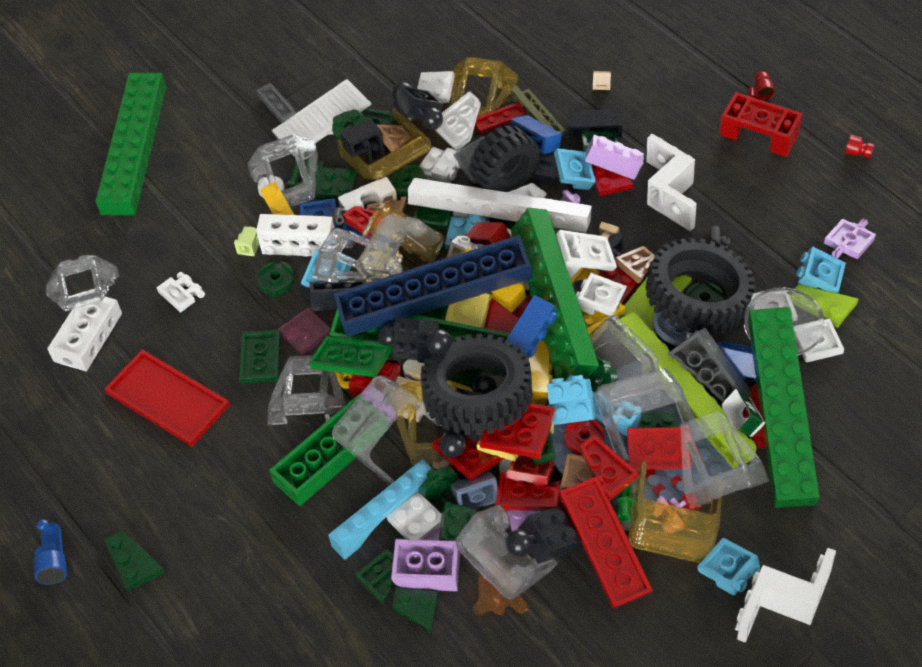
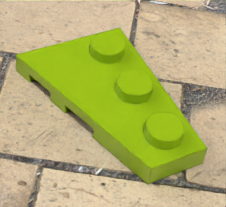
(833, 305)

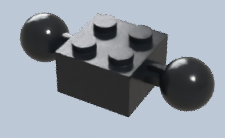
(418, 105)
(414, 338)
(453, 443)
(545, 534)

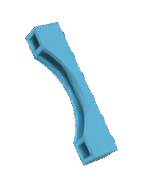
(355, 530)

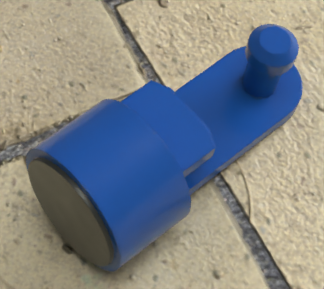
(49, 558)

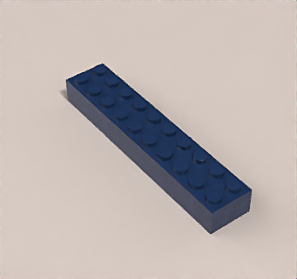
(433, 285)

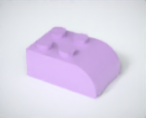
(426, 565)

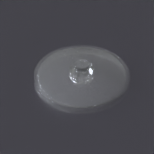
(805, 312)

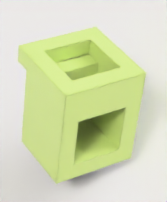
(247, 242)

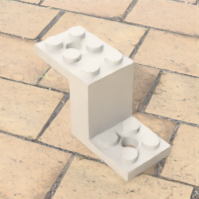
(670, 182)
(583, 251)
(784, 594)

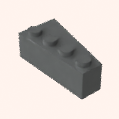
(709, 364)

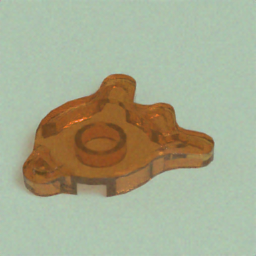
(492, 600)

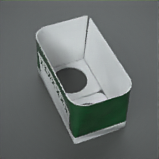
(733, 408)

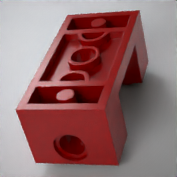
(780, 122)

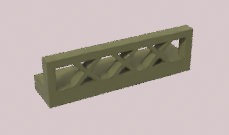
(529, 107)

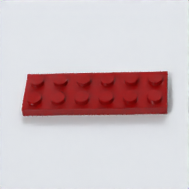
(605, 542)

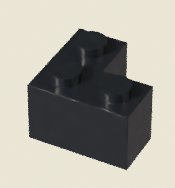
(364, 140)

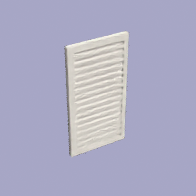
(317, 118)

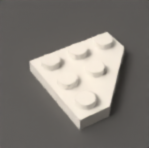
(460, 121)

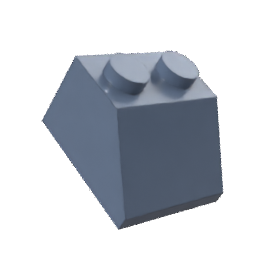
(475, 493)

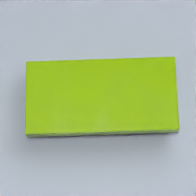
(640, 303)

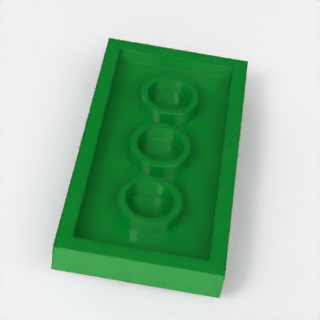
(350, 356)

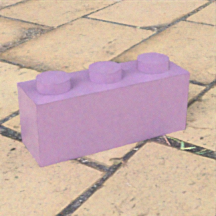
(614, 157)

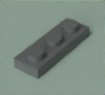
(275, 102)

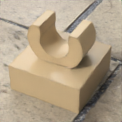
(601, 80)
(608, 230)

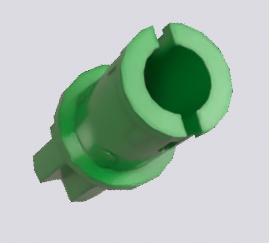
(625, 503)

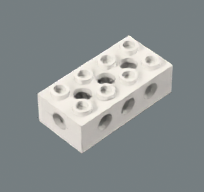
(297, 234)
(84, 333)

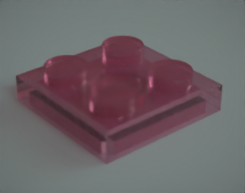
(305, 331)

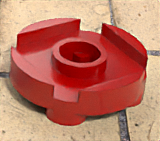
(573, 431)

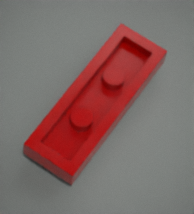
(498, 117)

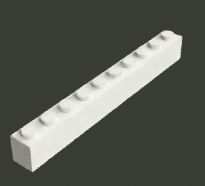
(496, 203)

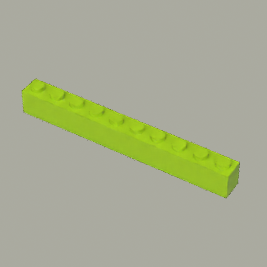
(698, 399)

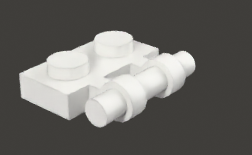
(177, 295)

